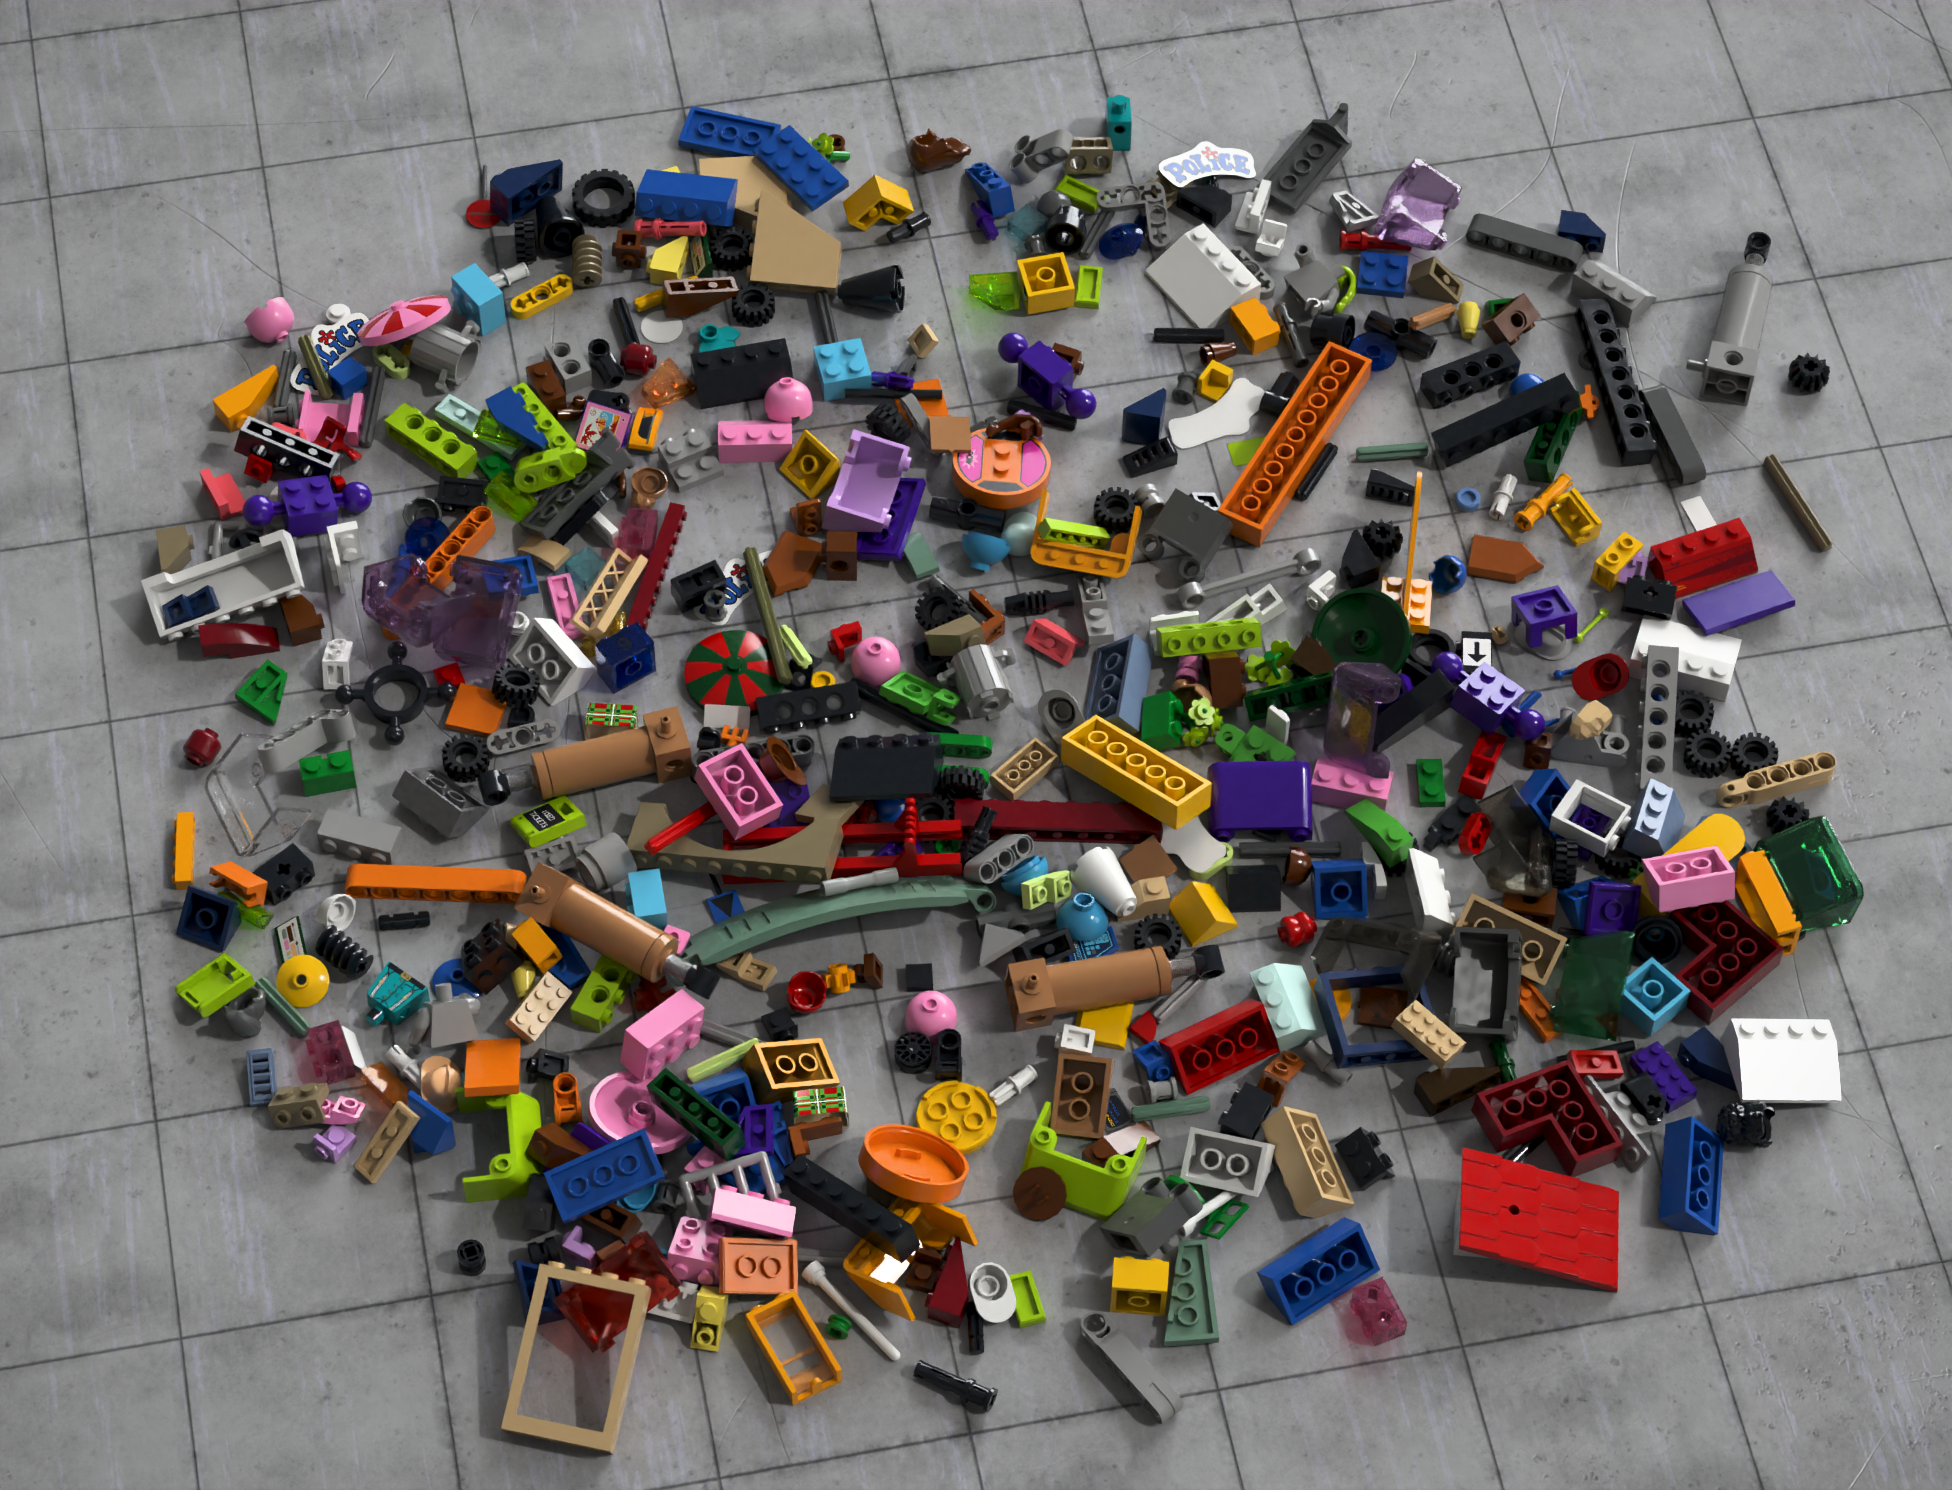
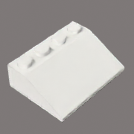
(1203, 278)
(1703, 663)
(1783, 1060)

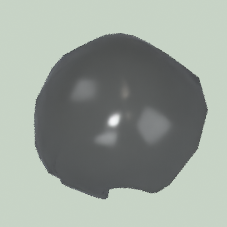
(1051, 202)
(421, 508)

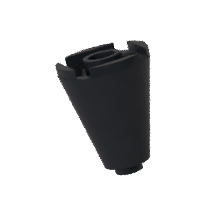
(556, 227)
(875, 290)

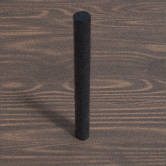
(892, 393)

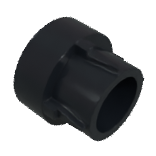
(1066, 230)
(1333, 327)

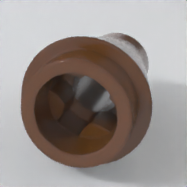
(1217, 352)

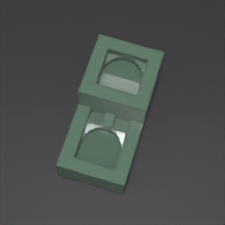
(919, 556)

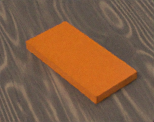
(492, 1067)

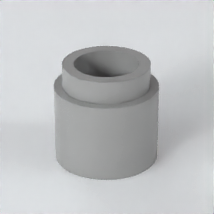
(605, 862)

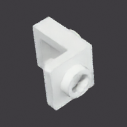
(1271, 238)

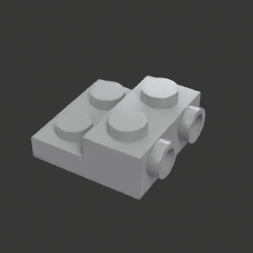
(689, 460)

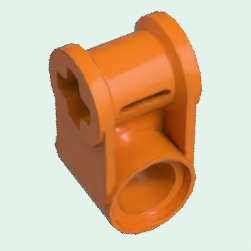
(567, 1104)

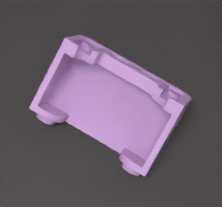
(866, 484)

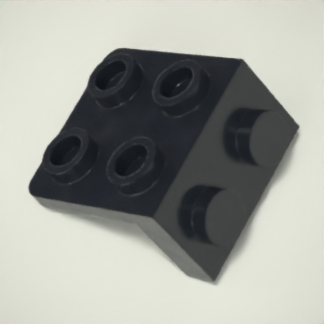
(489, 957)

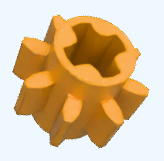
(839, 977)

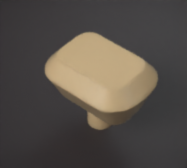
(1499, 635)

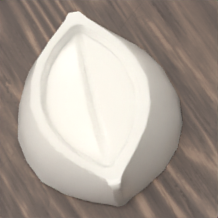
(336, 911)

